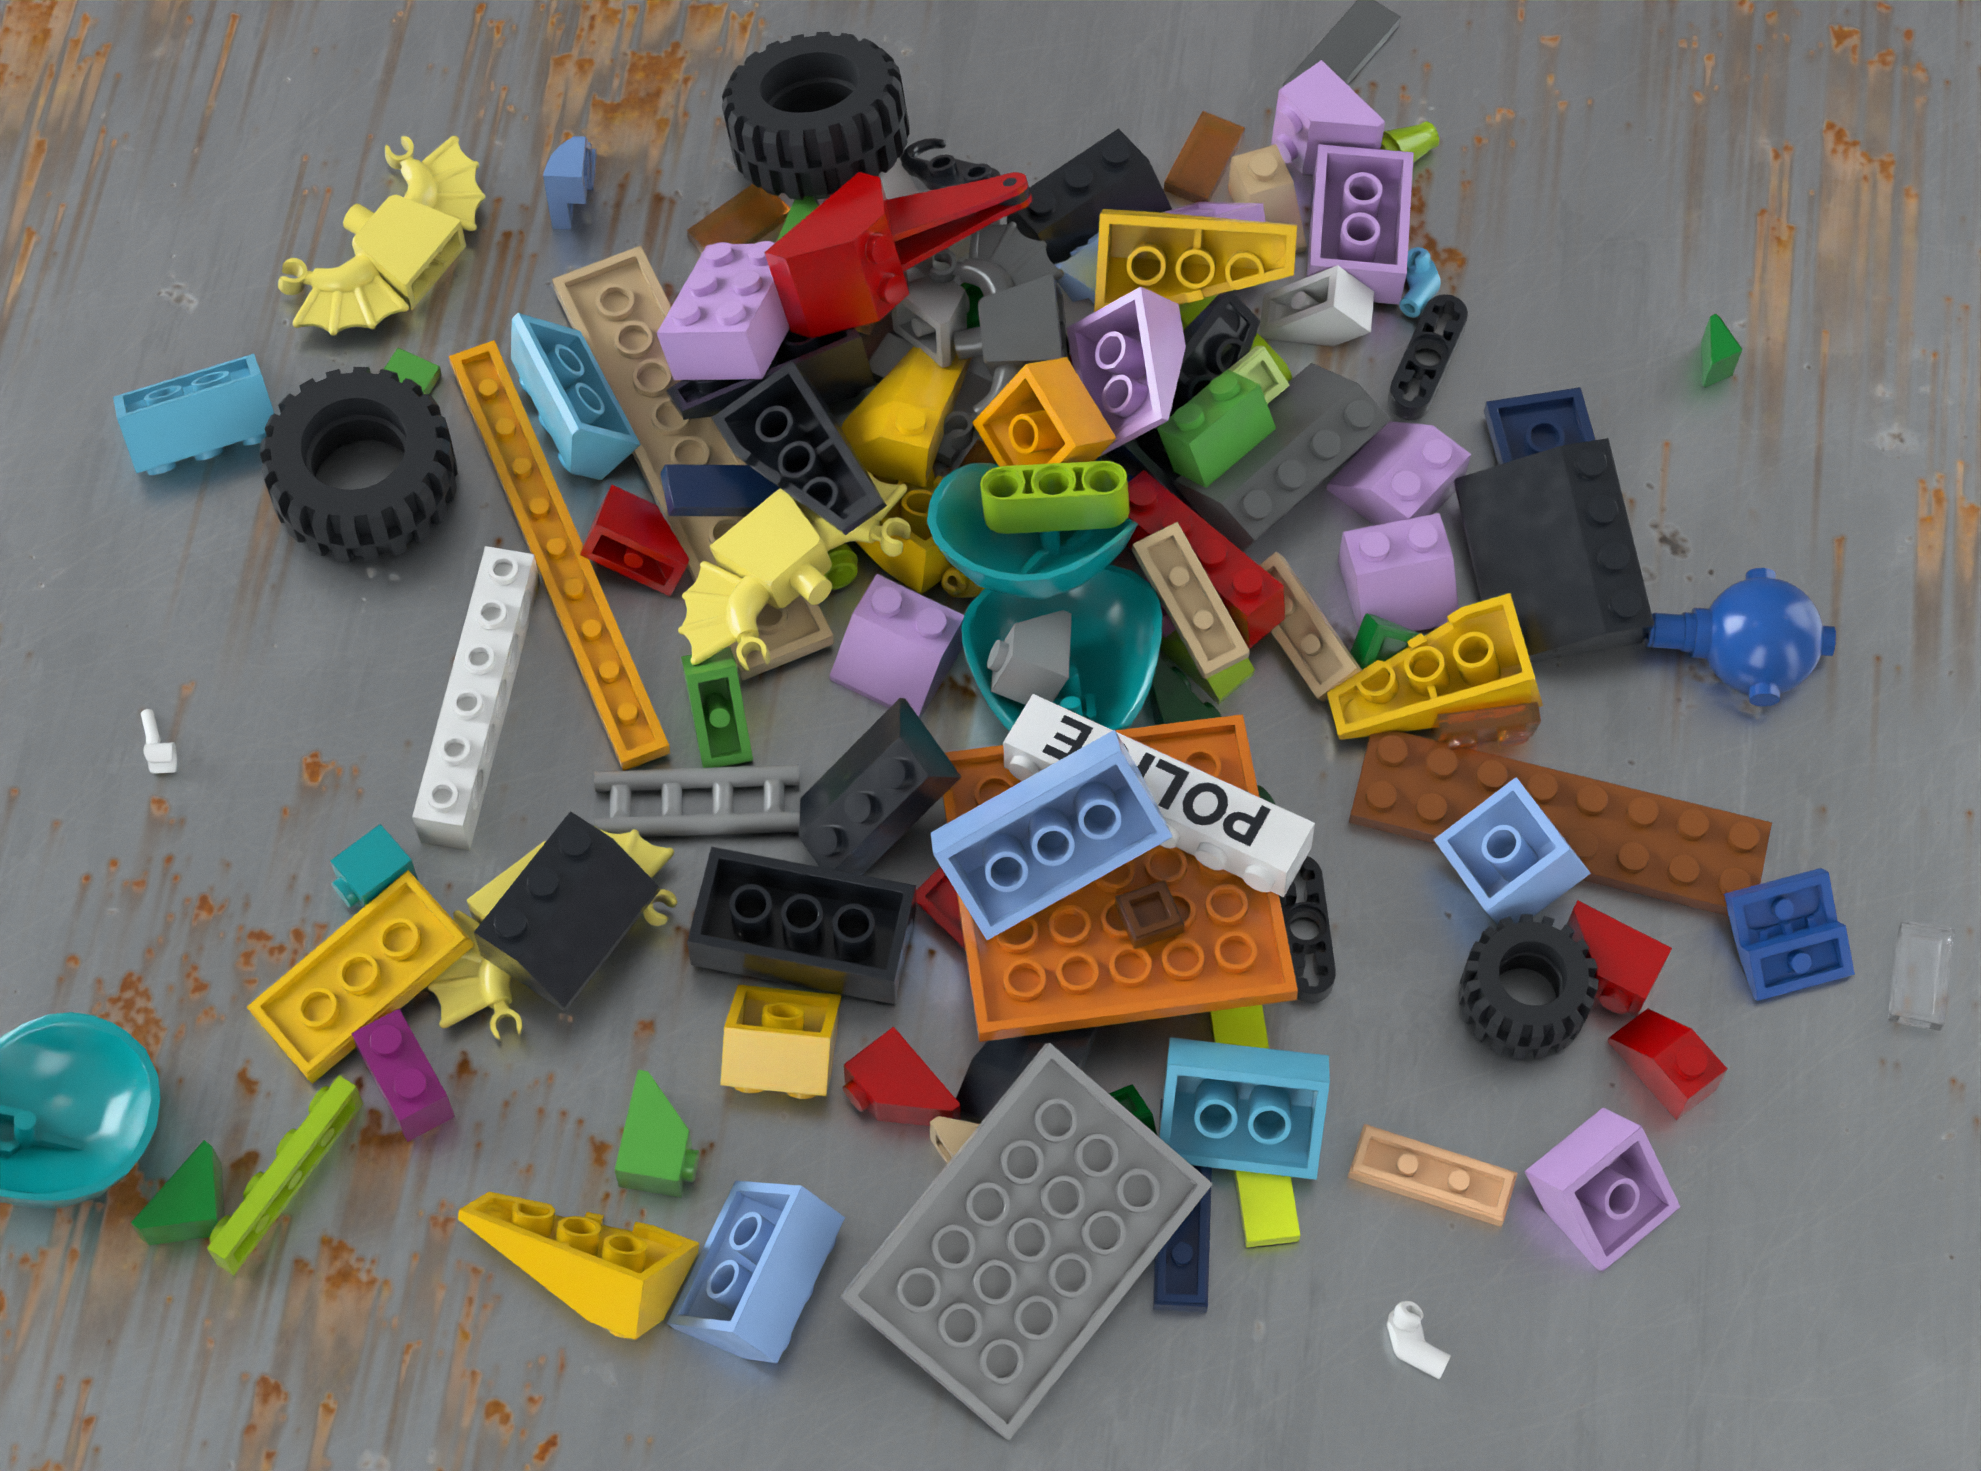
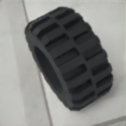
(815, 114)
(347, 411)

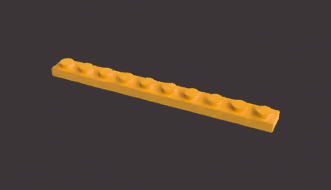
(556, 547)

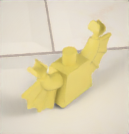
(396, 248)
(773, 560)
(477, 983)

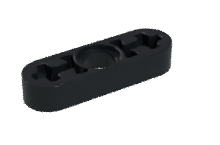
(1430, 376)
(1322, 961)

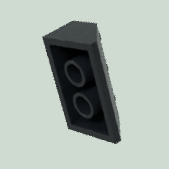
(1071, 198)
(874, 792)
(566, 912)

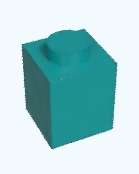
(369, 867)

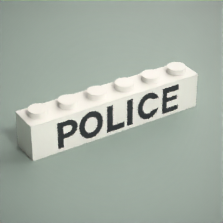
(1205, 815)

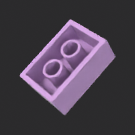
(1362, 216)
(725, 316)

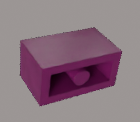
(403, 1075)

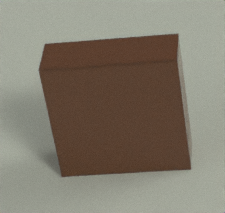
(1149, 914)

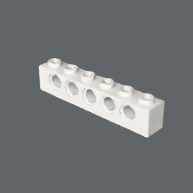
(476, 699)

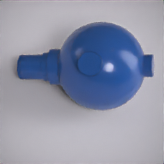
(1754, 636)

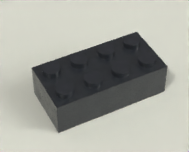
(802, 925)

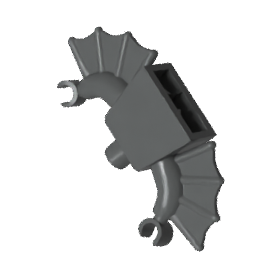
(1018, 315)

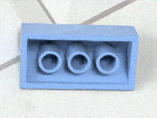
(1050, 835)

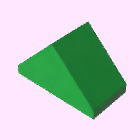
(187, 1203)

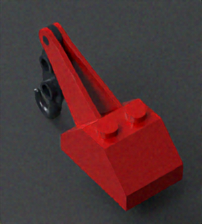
(854, 250)

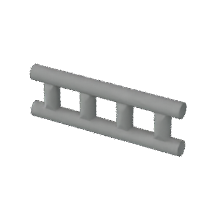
(720, 779)

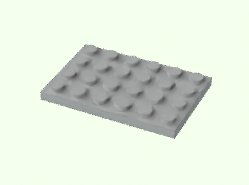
(1026, 1241)

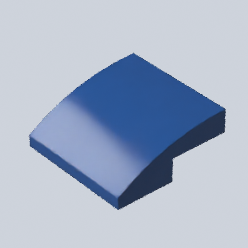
(1789, 934)

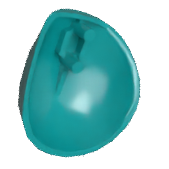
(1015, 563)
(1111, 645)
(72, 1109)

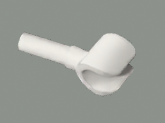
(160, 756)

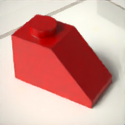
(635, 541)
(1624, 958)
(1669, 1060)
(897, 1084)

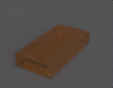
(1204, 158)
(740, 220)

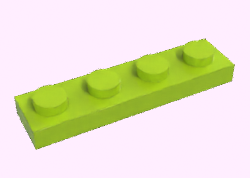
(296, 1159)

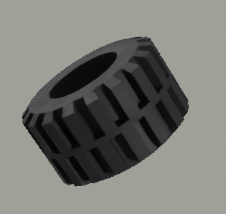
(1534, 948)

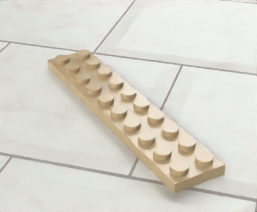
(619, 313)

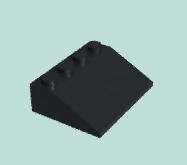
(1561, 546)

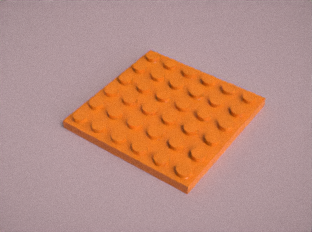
(1075, 958)

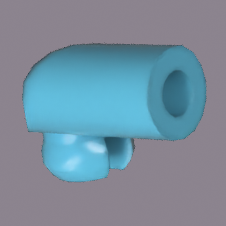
(1422, 281)

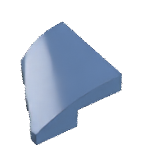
(568, 178)

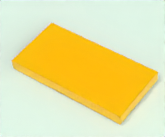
(360, 975)

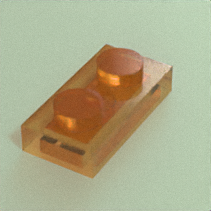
(1505, 724)

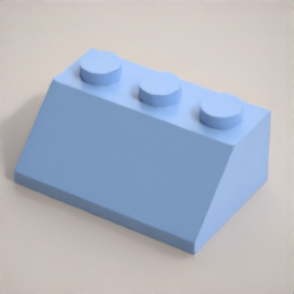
(757, 1269)

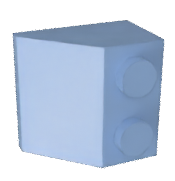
(1511, 855)

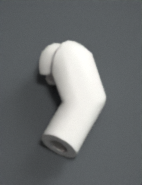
(1409, 1340)

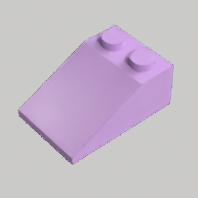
(1130, 361)

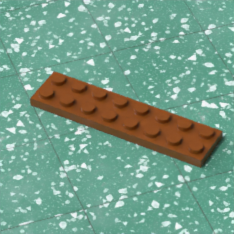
(1618, 832)

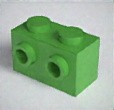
(1216, 428)

